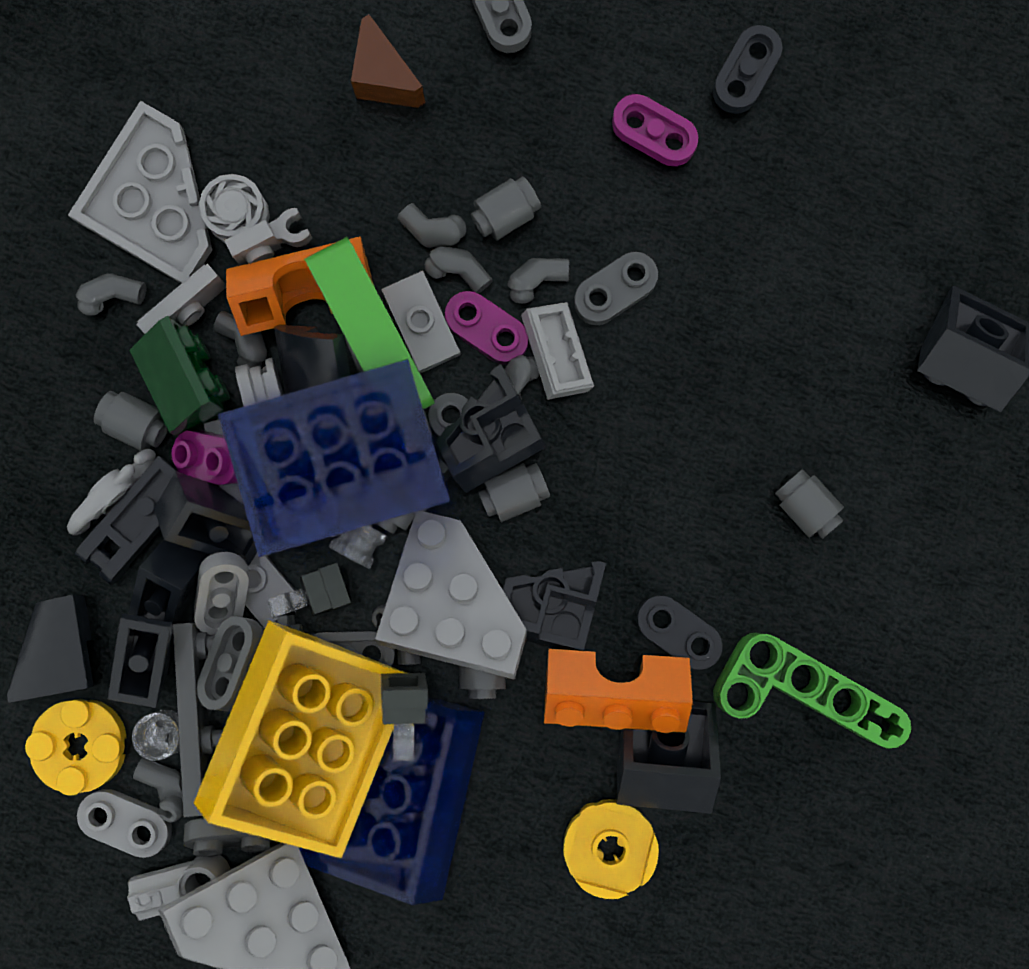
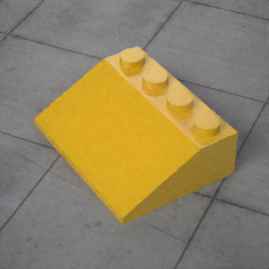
(298, 743)

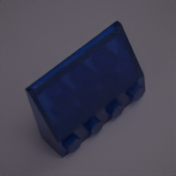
(334, 458)
(412, 811)

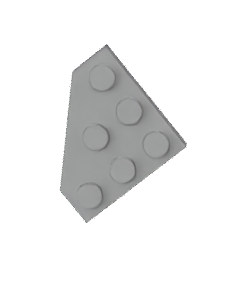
(148, 196)
(450, 602)
(256, 918)

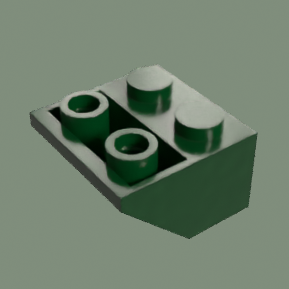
(178, 377)

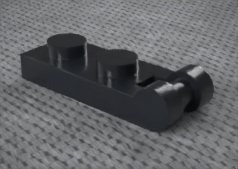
(128, 524)

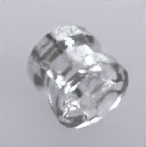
(359, 545)
(150, 739)

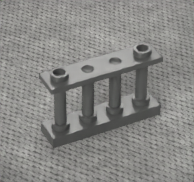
(196, 736)

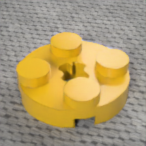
(49, 746)
(586, 862)

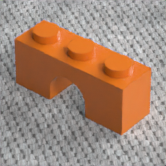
(269, 288)
(583, 697)

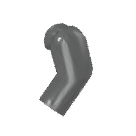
(432, 232)
(457, 261)
(532, 273)
(108, 286)
(168, 785)

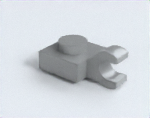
(264, 238)

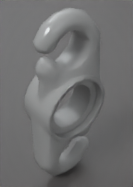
(108, 492)

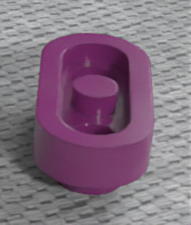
(657, 127)
(485, 327)
(204, 457)

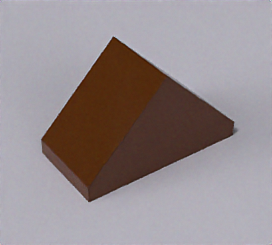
(381, 72)

